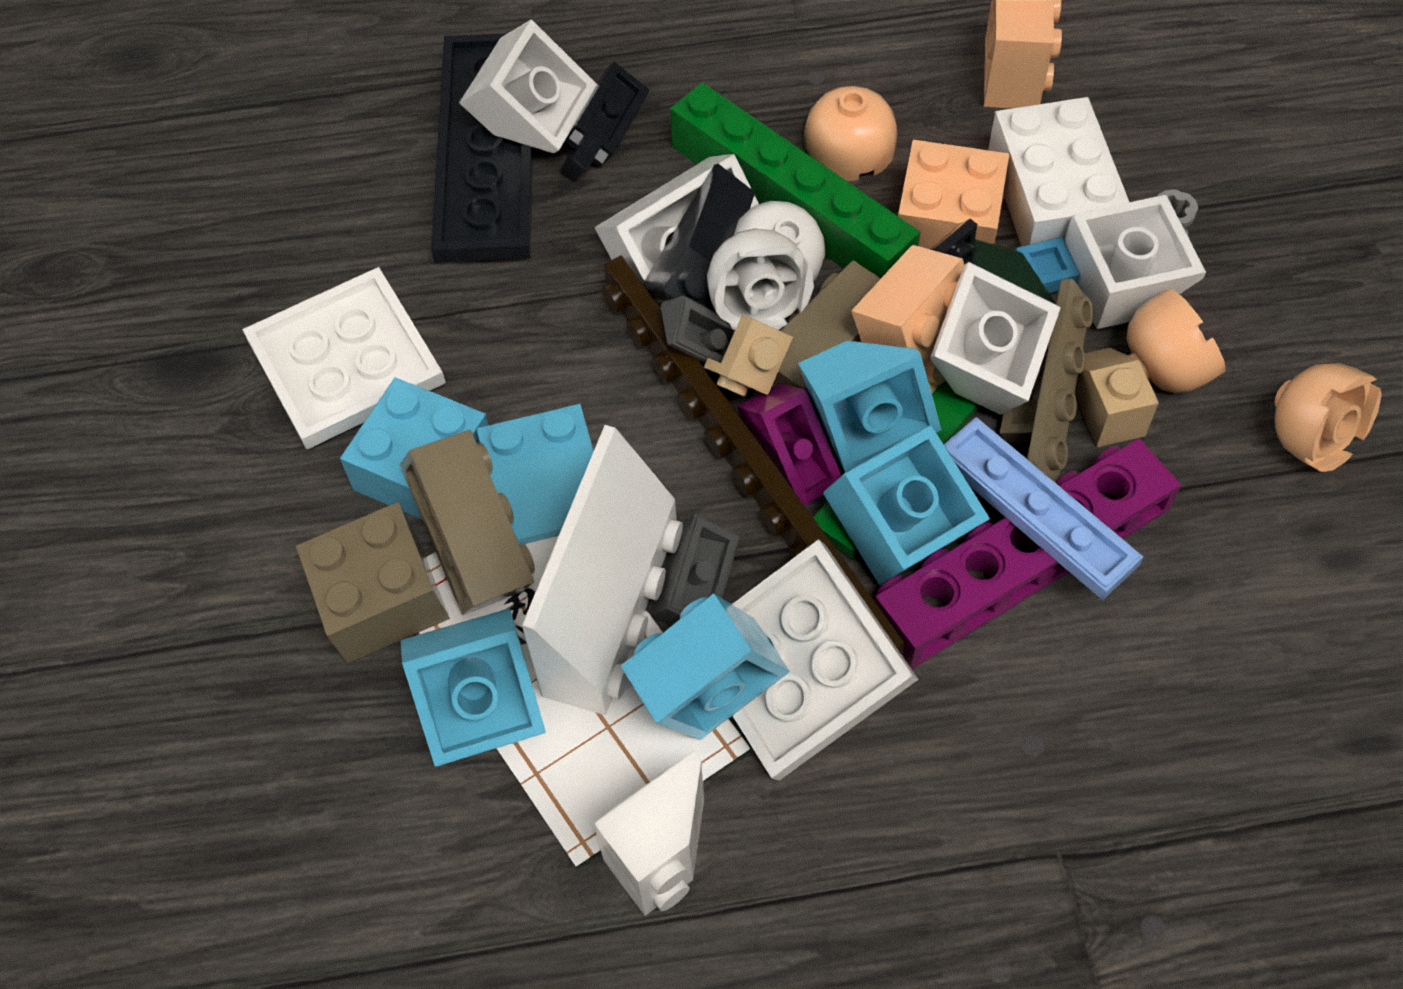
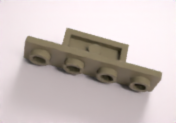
(1053, 400)

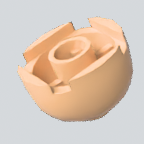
(851, 132)
(1171, 345)
(1324, 412)

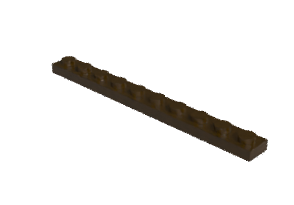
(724, 429)

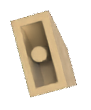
(1114, 397)

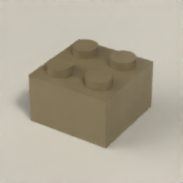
(371, 583)

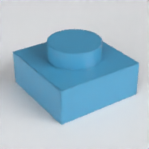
(1051, 262)

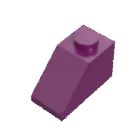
(792, 439)

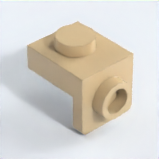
(751, 357)

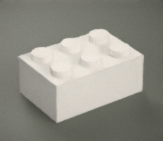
(1054, 166)

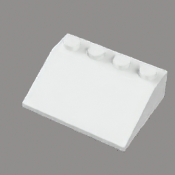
(601, 578)

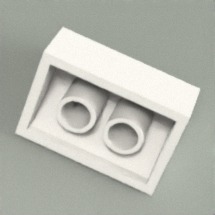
(647, 225)

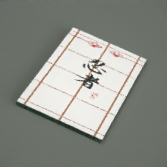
(588, 758)

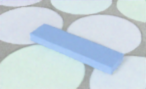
(1042, 509)

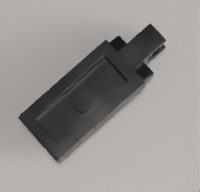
(603, 120)

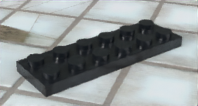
(480, 177)

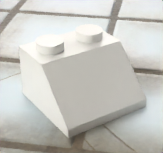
(529, 90)
(1130, 256)
(993, 340)
(655, 836)

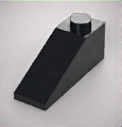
(702, 230)

